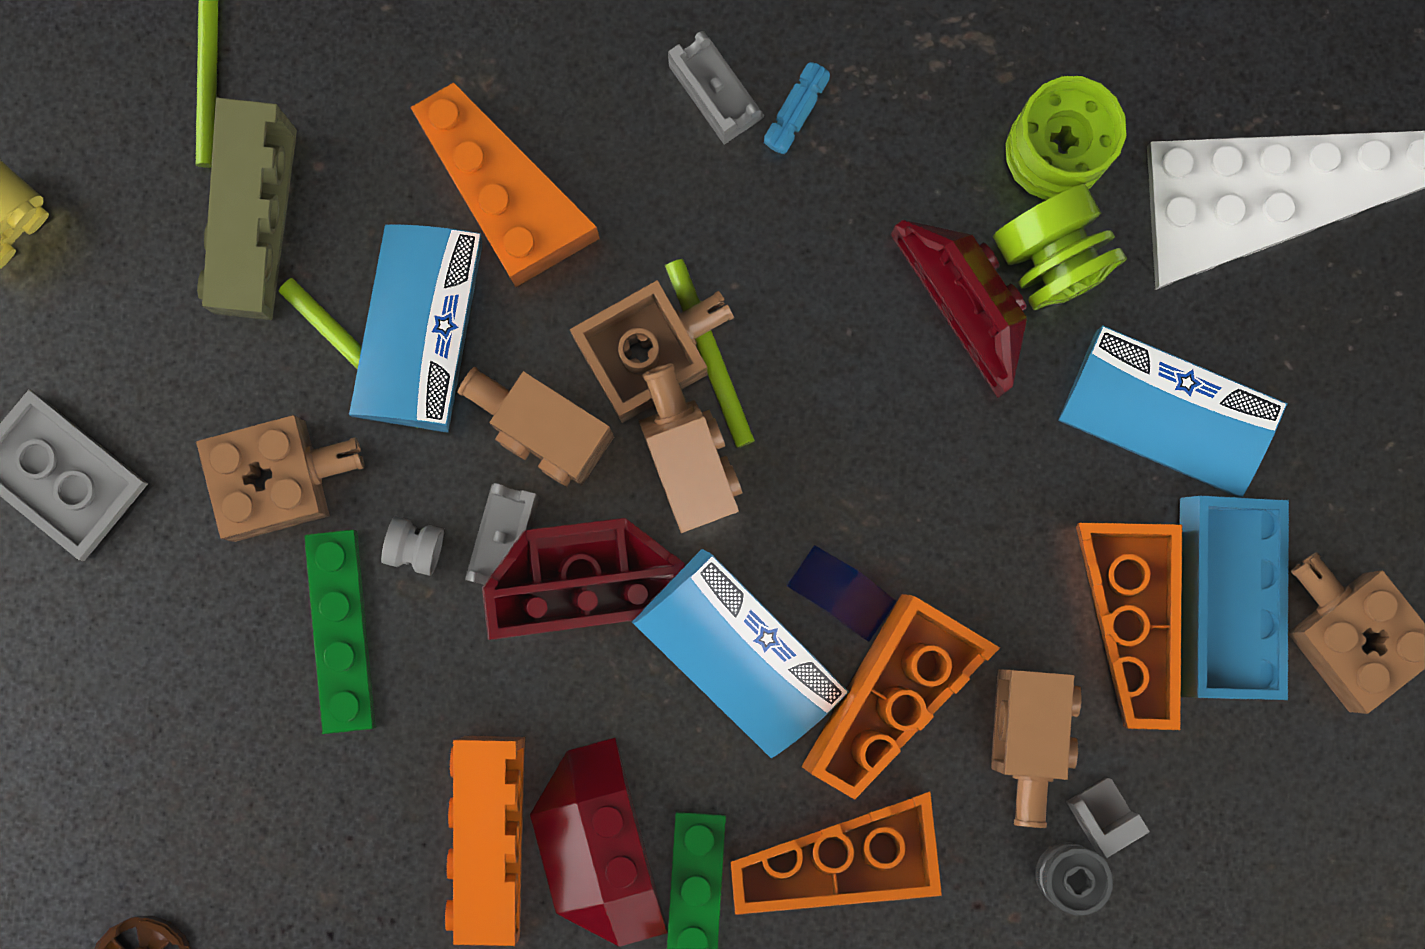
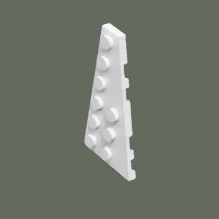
(1251, 193)

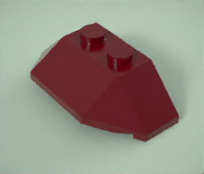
(969, 295)
(575, 578)
(596, 848)

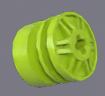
(1086, 123)
(1059, 247)

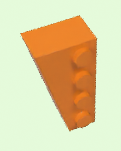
(509, 196)
(895, 692)

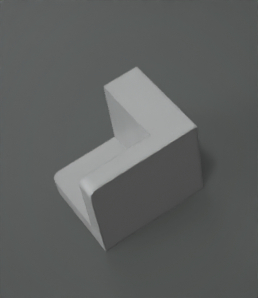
(1106, 818)

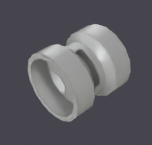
(408, 544)

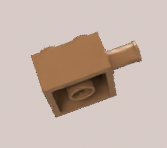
(650, 321)
(541, 423)
(686, 454)
(297, 469)
(1334, 635)
(1034, 736)

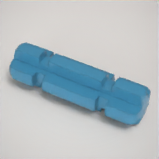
(796, 107)

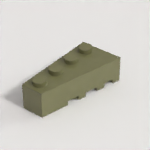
(246, 208)

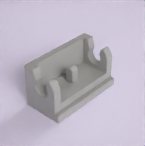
(714, 87)
(503, 521)

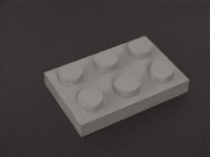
(62, 476)

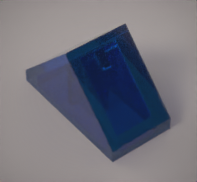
(842, 593)

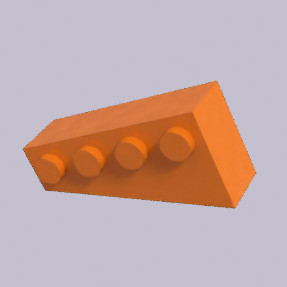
(1138, 607)
(486, 840)
(854, 862)

